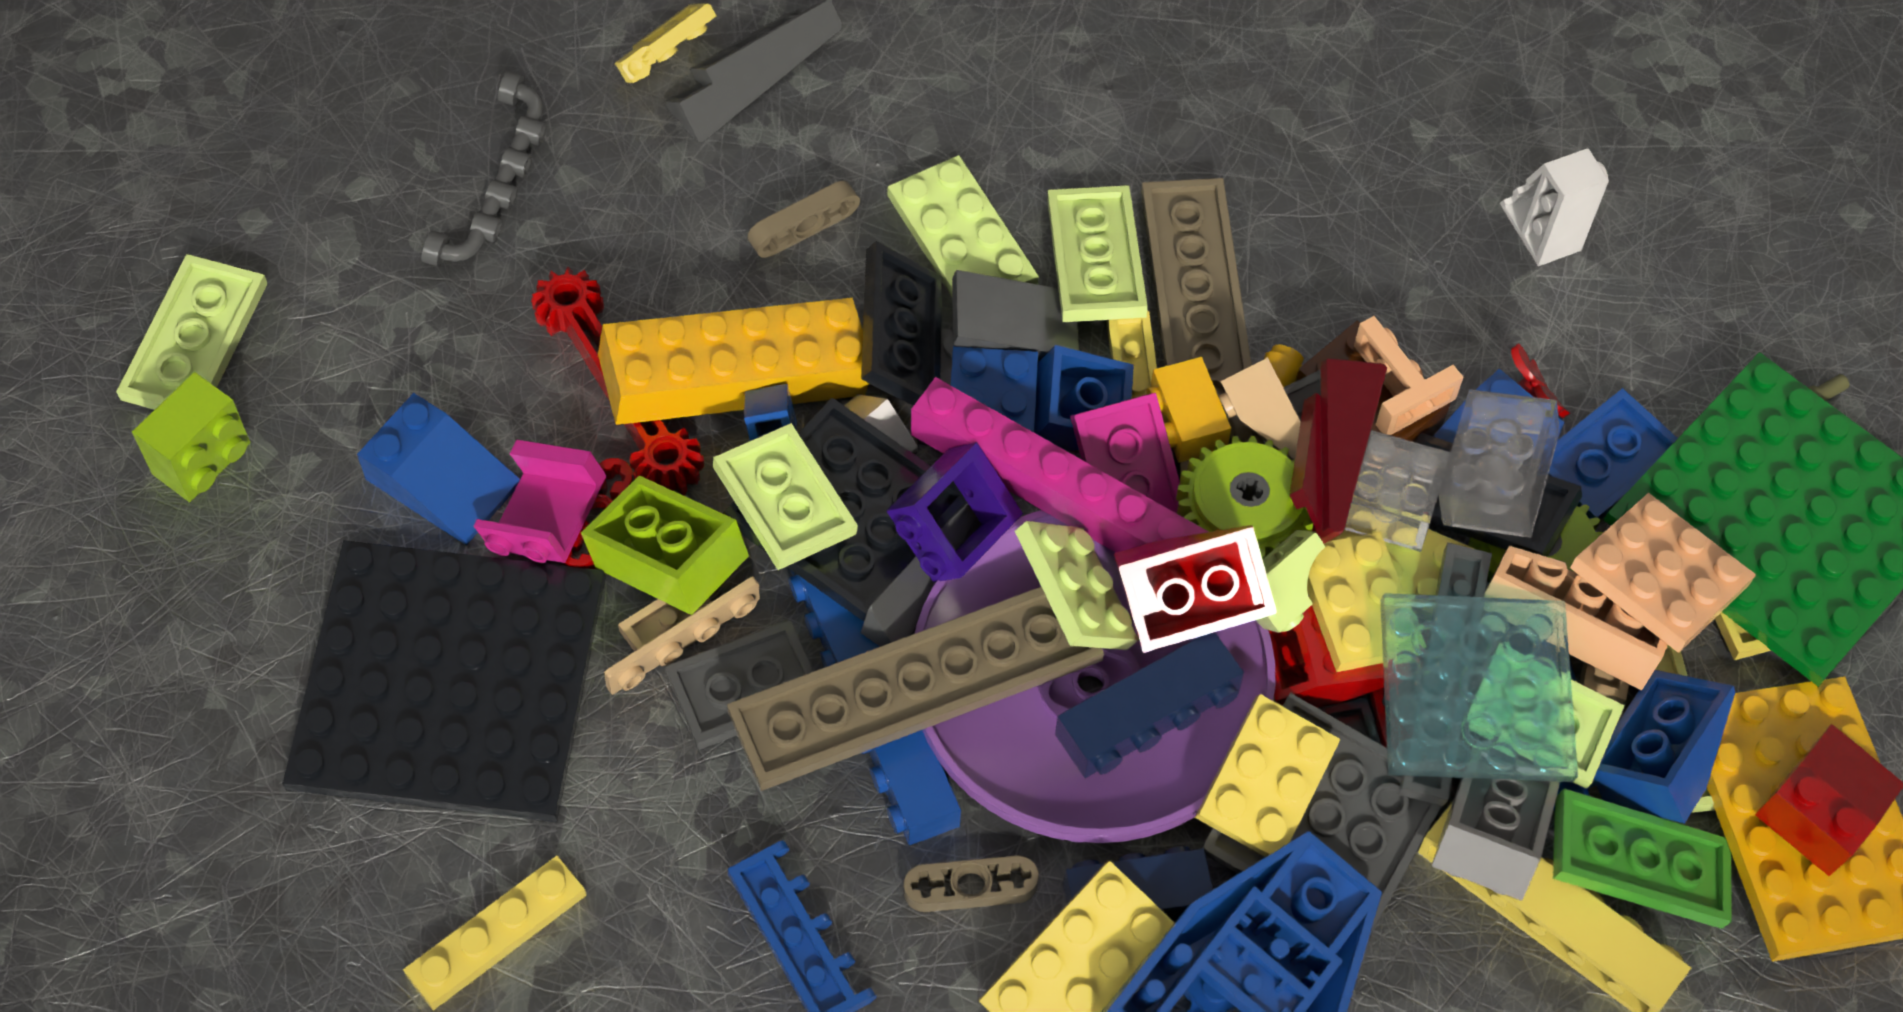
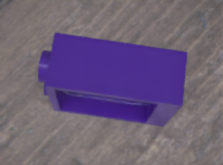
(984, 494)

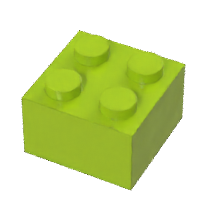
(192, 437)

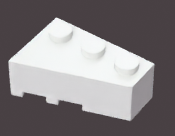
(1557, 205)

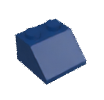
(1073, 384)

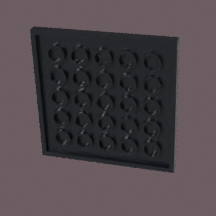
(447, 681)

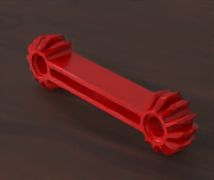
(582, 315)

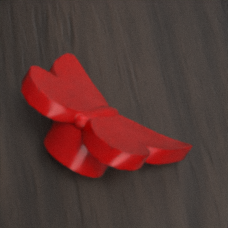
(1533, 380)

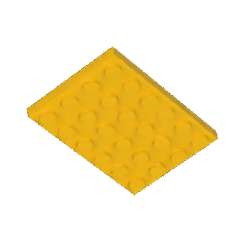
(1791, 897)

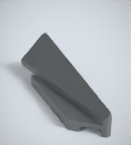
(750, 67)
(900, 605)

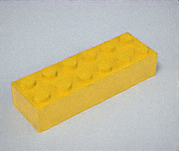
(712, 358)

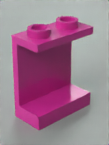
(547, 503)

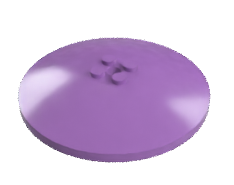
(1009, 748)

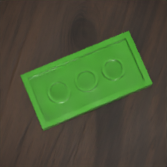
(1642, 859)

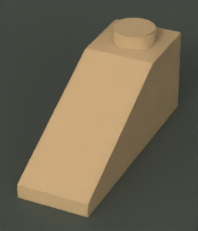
(1262, 405)

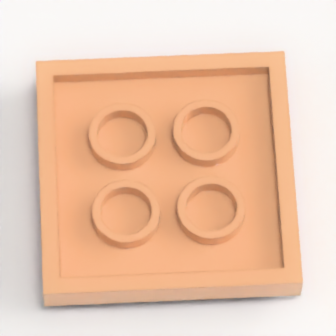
(1663, 572)

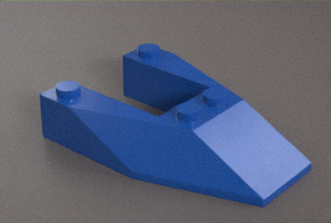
(1267, 938)

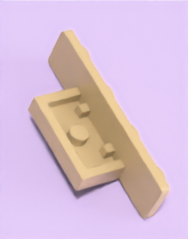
(663, 631)

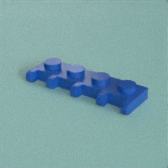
(793, 935)

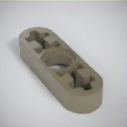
(803, 219)
(959, 900)

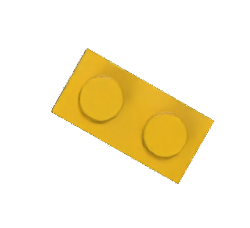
(1189, 408)

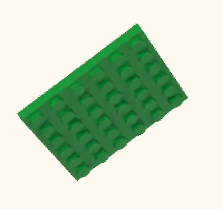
(1798, 504)

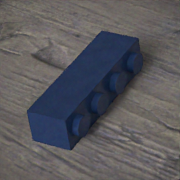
(1149, 704)

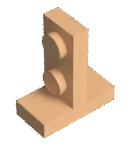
(1404, 379)

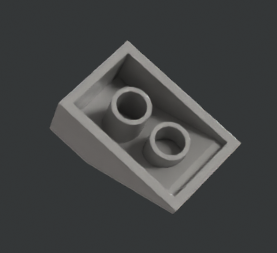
(1496, 832)

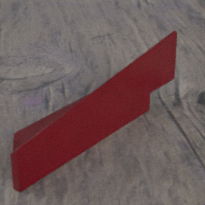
(1334, 442)

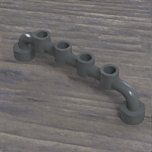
(500, 191)

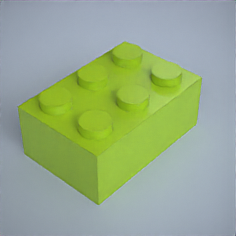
(665, 544)

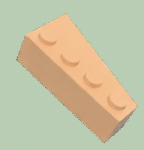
(1596, 626)

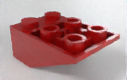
(1308, 671)

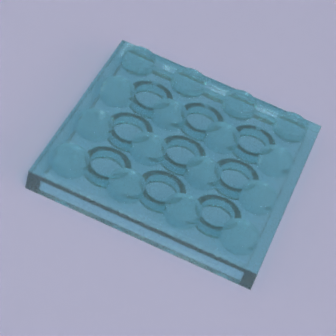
(1477, 688)

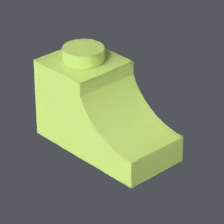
(1287, 576)

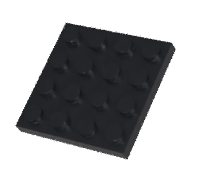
(868, 476)

